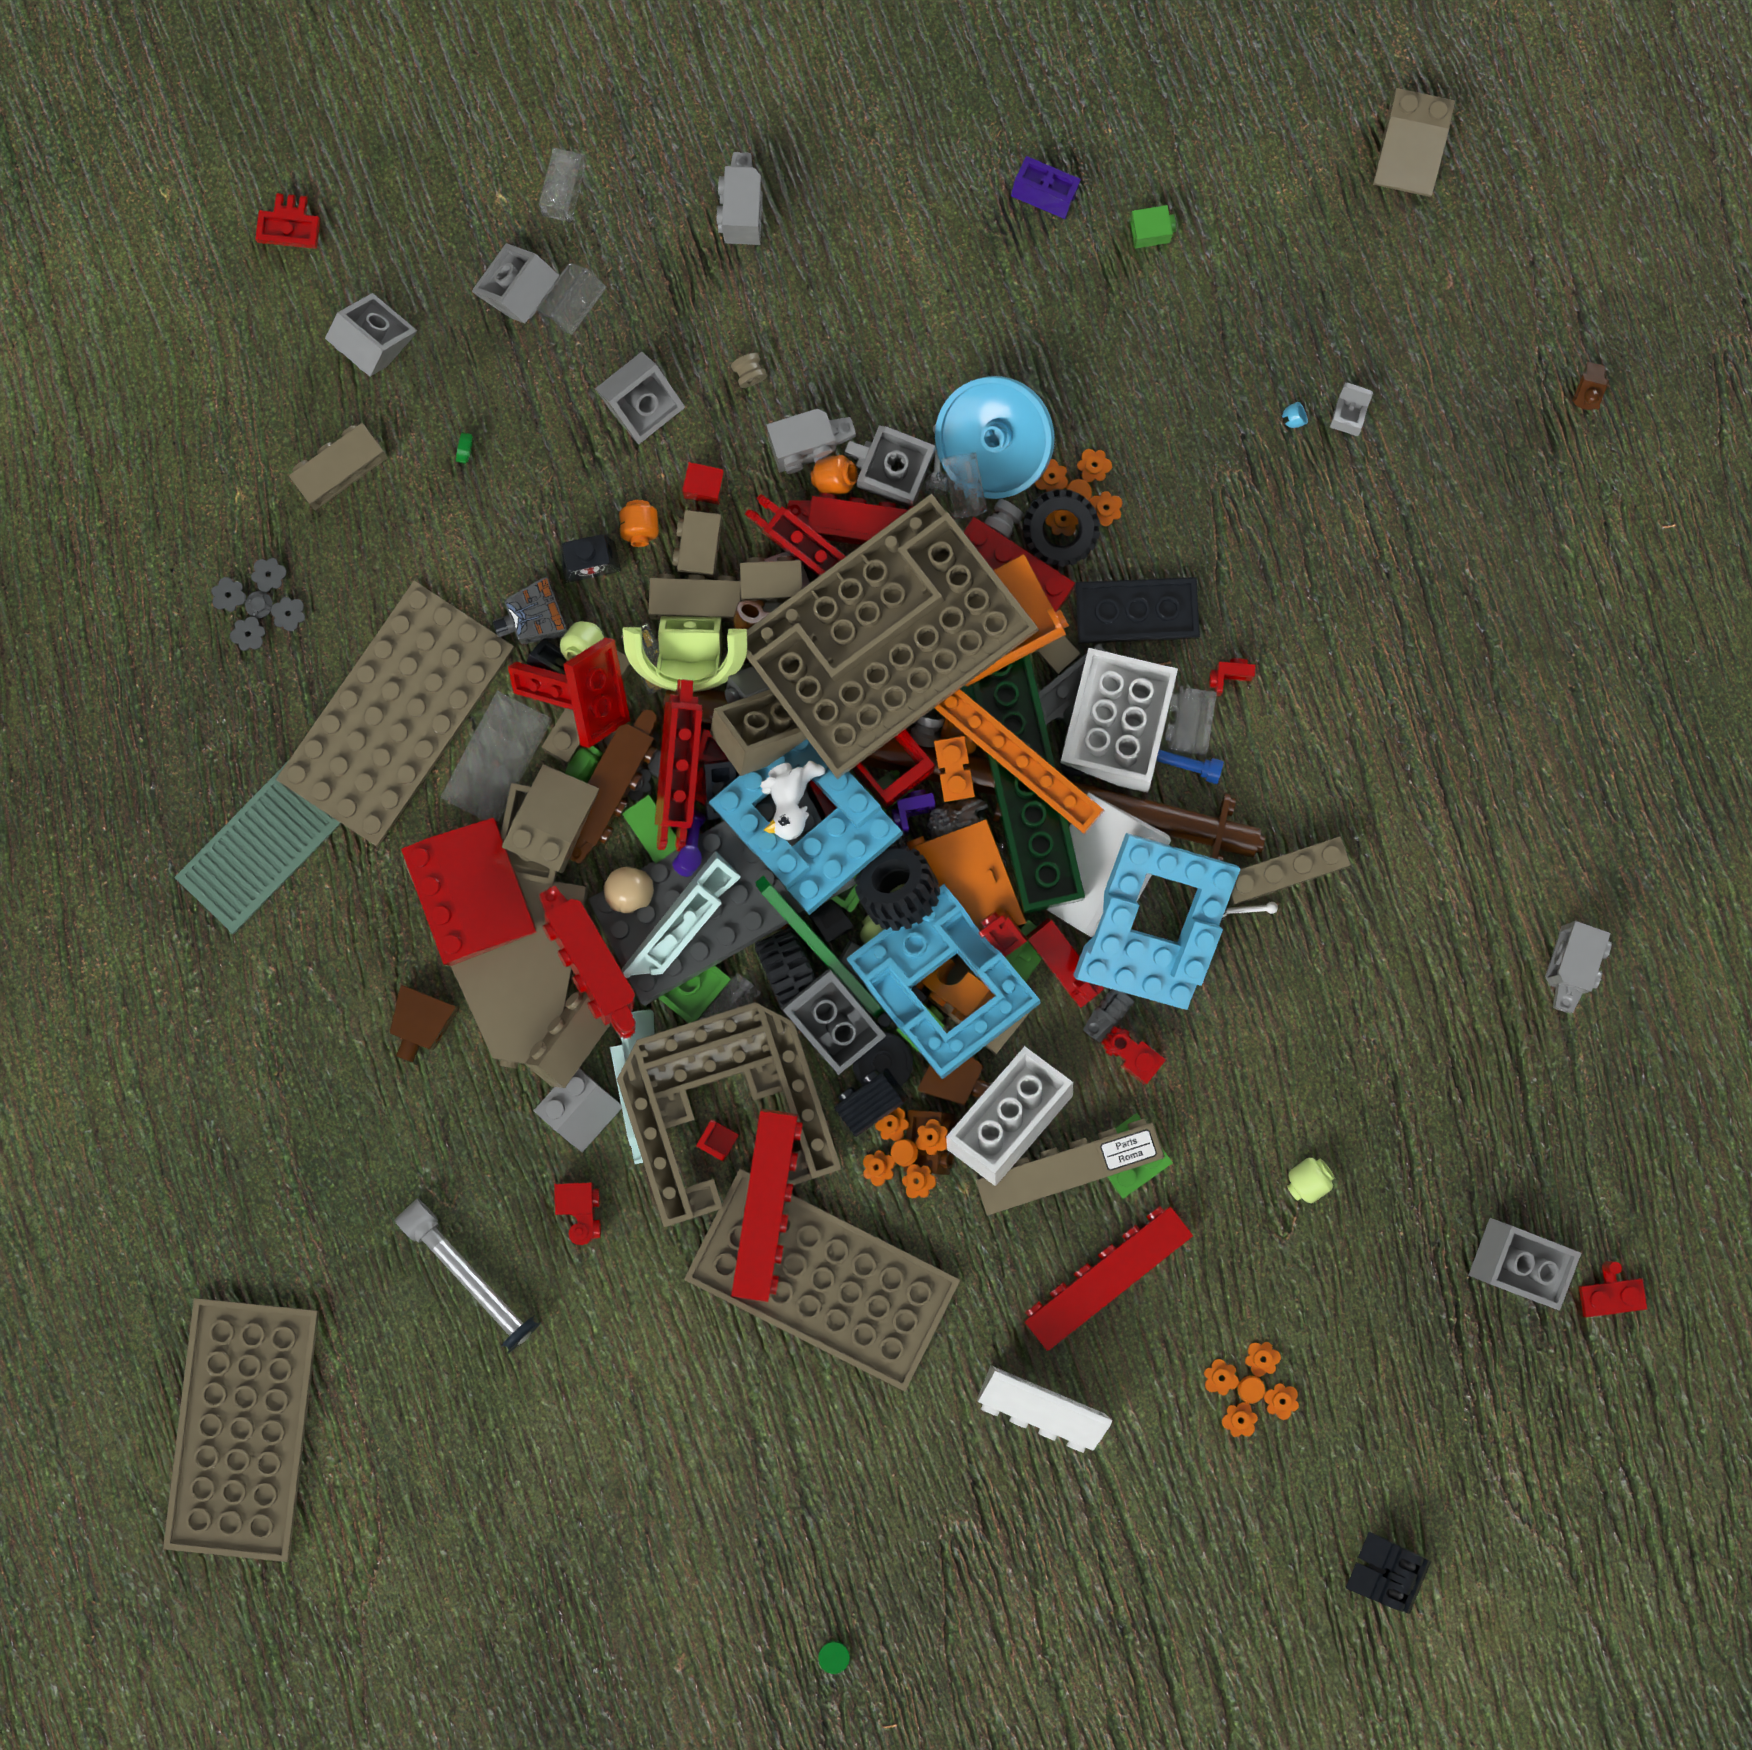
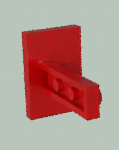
(589, 688)

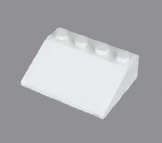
(1119, 719)
(1095, 859)
(1042, 1408)

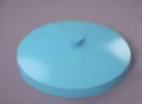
(1004, 427)

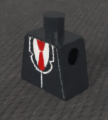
(588, 558)

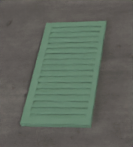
(255, 853)

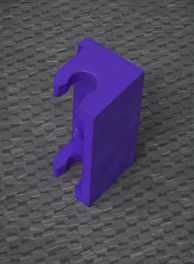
(1045, 187)

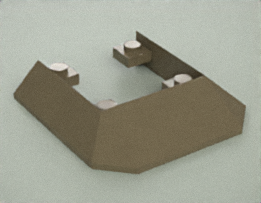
(704, 1052)

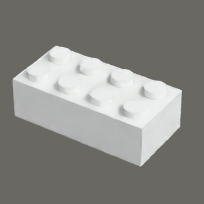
(1009, 1116)

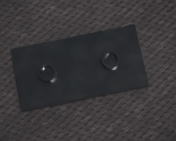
(1137, 610)

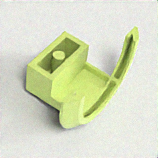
(689, 651)

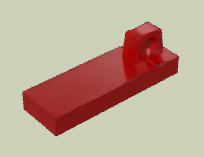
(1061, 961)

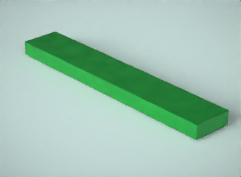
(819, 946)

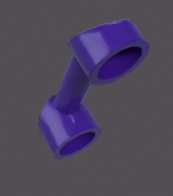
(689, 856)

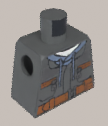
(532, 614)

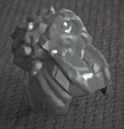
(955, 816)

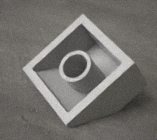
(516, 282)
(370, 334)
(640, 397)
(578, 1110)

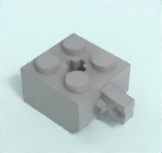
(742, 202)
(807, 438)
(877, 458)
(1576, 963)

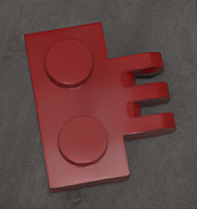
(288, 224)

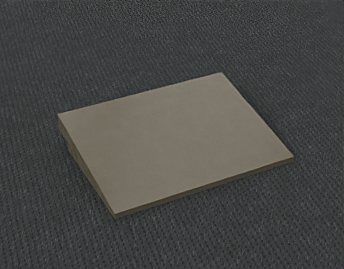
(886, 635)

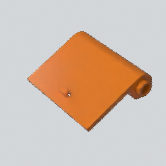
(1026, 589)
(972, 871)

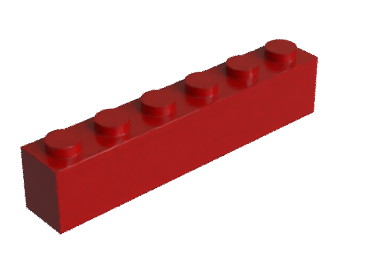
(765, 1205)
(1108, 1277)

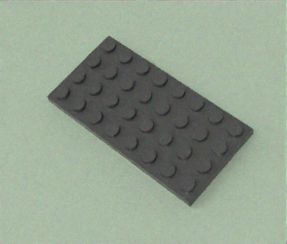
(735, 924)

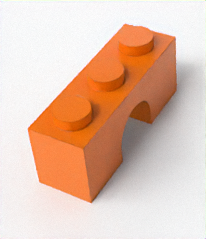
(964, 996)

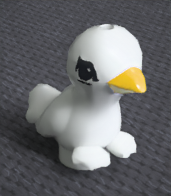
(787, 789)

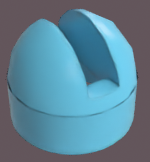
(1296, 415)

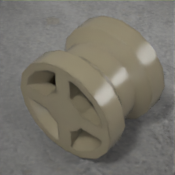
(749, 370)

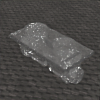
(736, 994)

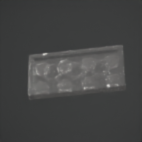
(496, 757)

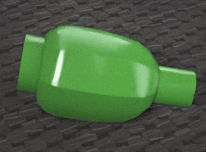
(584, 763)

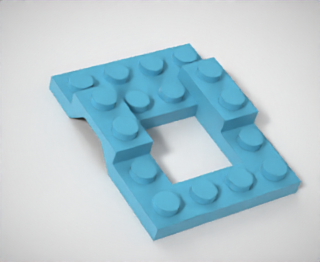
(831, 850)
(902, 958)
(1144, 962)

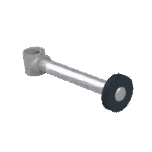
(421, 1225)

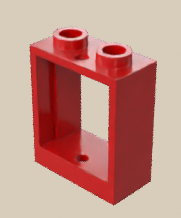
(923, 768)

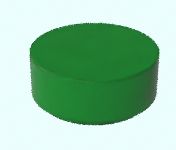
(464, 448)
(833, 1657)

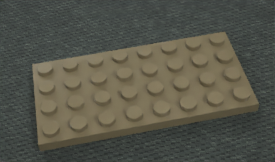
(395, 713)
(834, 1287)
(241, 1430)

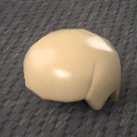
(628, 889)

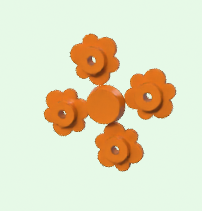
(1082, 487)
(905, 1152)
(1251, 1389)

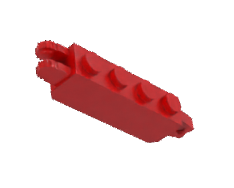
(845, 520)
(796, 538)
(678, 765)
(590, 960)

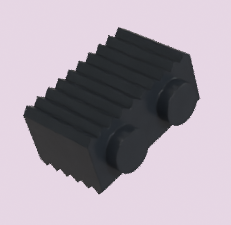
(870, 1101)

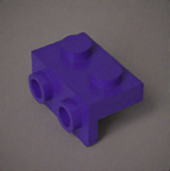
(915, 804)

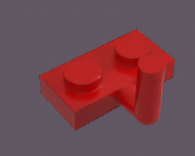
(1612, 1295)

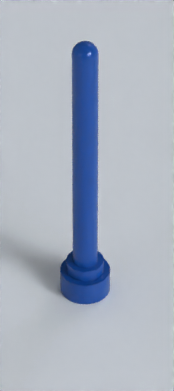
(1209, 769)

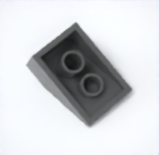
(834, 1021)

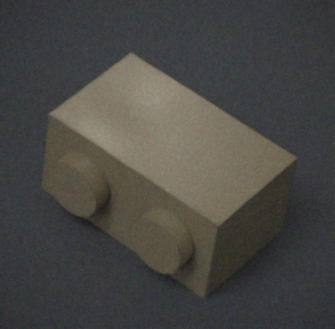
(699, 544)
(770, 580)

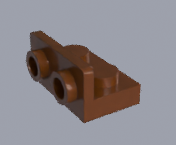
(942, 1160)

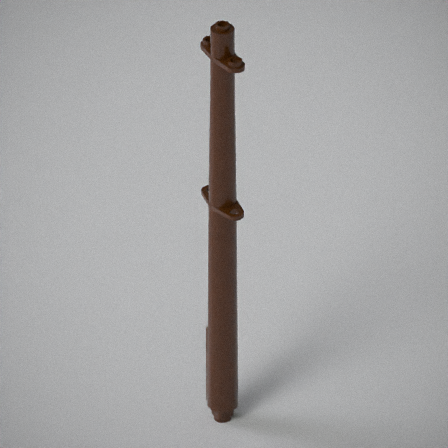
(1169, 819)

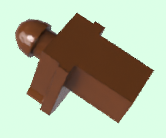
(1591, 387)

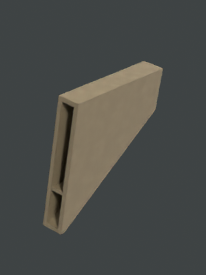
(520, 984)

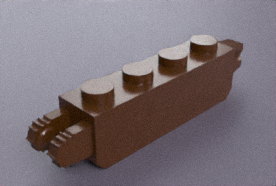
(615, 777)

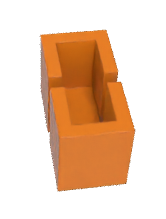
(956, 779)

